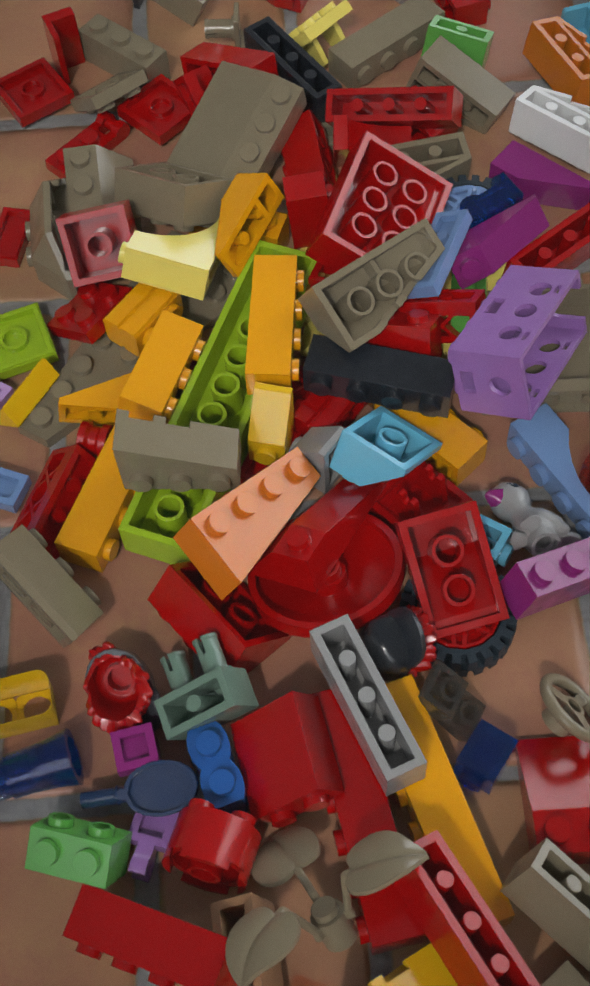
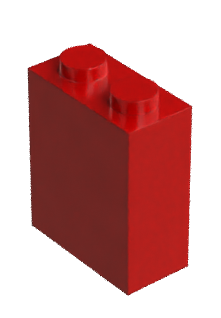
(286, 759)

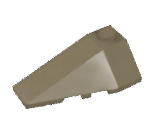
(366, 293)

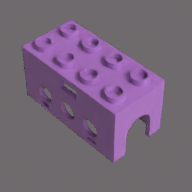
(506, 340)

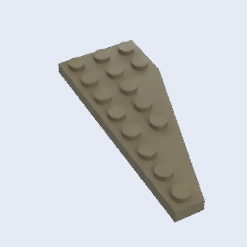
(108, 360)

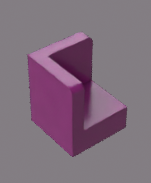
(134, 748)

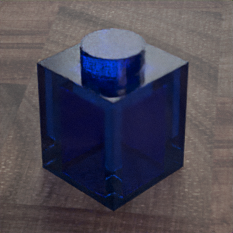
(484, 757)

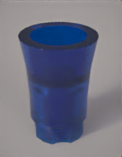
(41, 767)

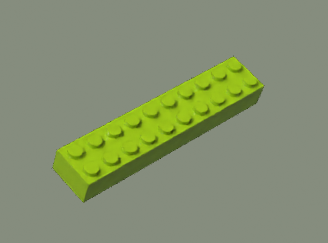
(214, 397)

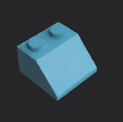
(381, 448)

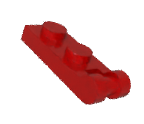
(91, 135)

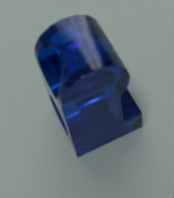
(493, 201)

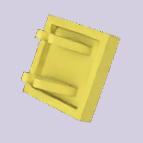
(323, 23)

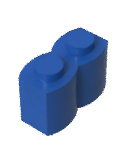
(215, 766)

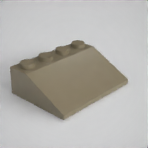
(240, 122)

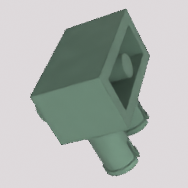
(216, 696)

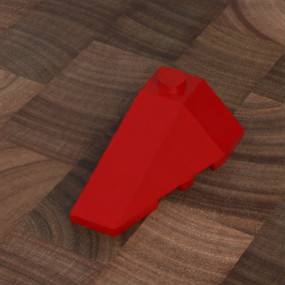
(316, 538)

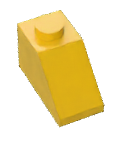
(270, 423)

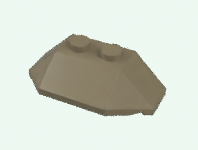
(46, 248)

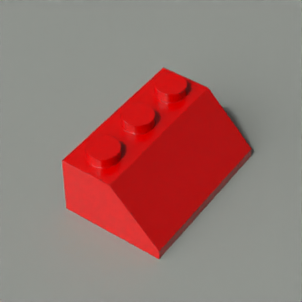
(195, 610)

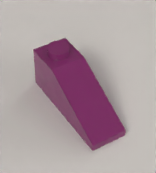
(541, 176)
(497, 241)

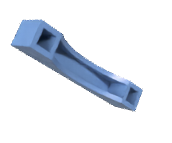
(546, 453)

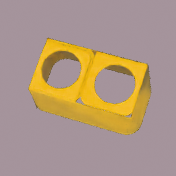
(23, 684)

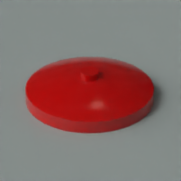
(359, 585)

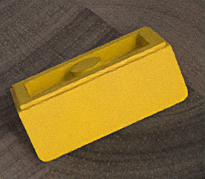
(28, 394)

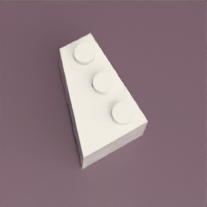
(554, 125)

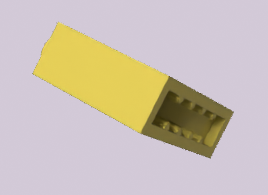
(172, 261)

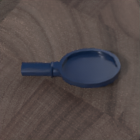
(150, 790)

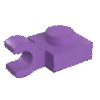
(150, 836)

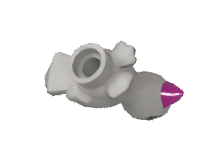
(533, 527)

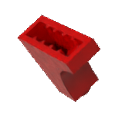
(348, 132)

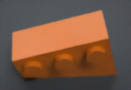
(560, 57)

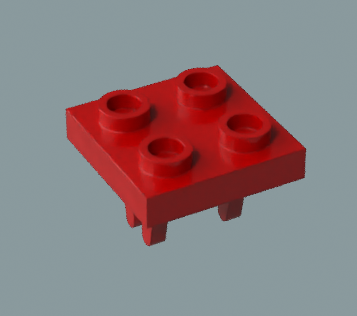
(416, 494)

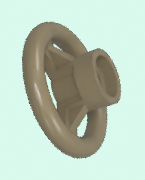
(564, 712)

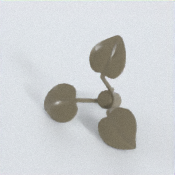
(267, 937)

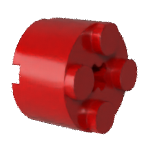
(213, 847)

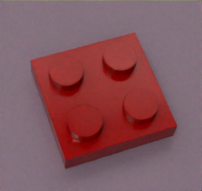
(34, 92)
(156, 110)
(84, 314)

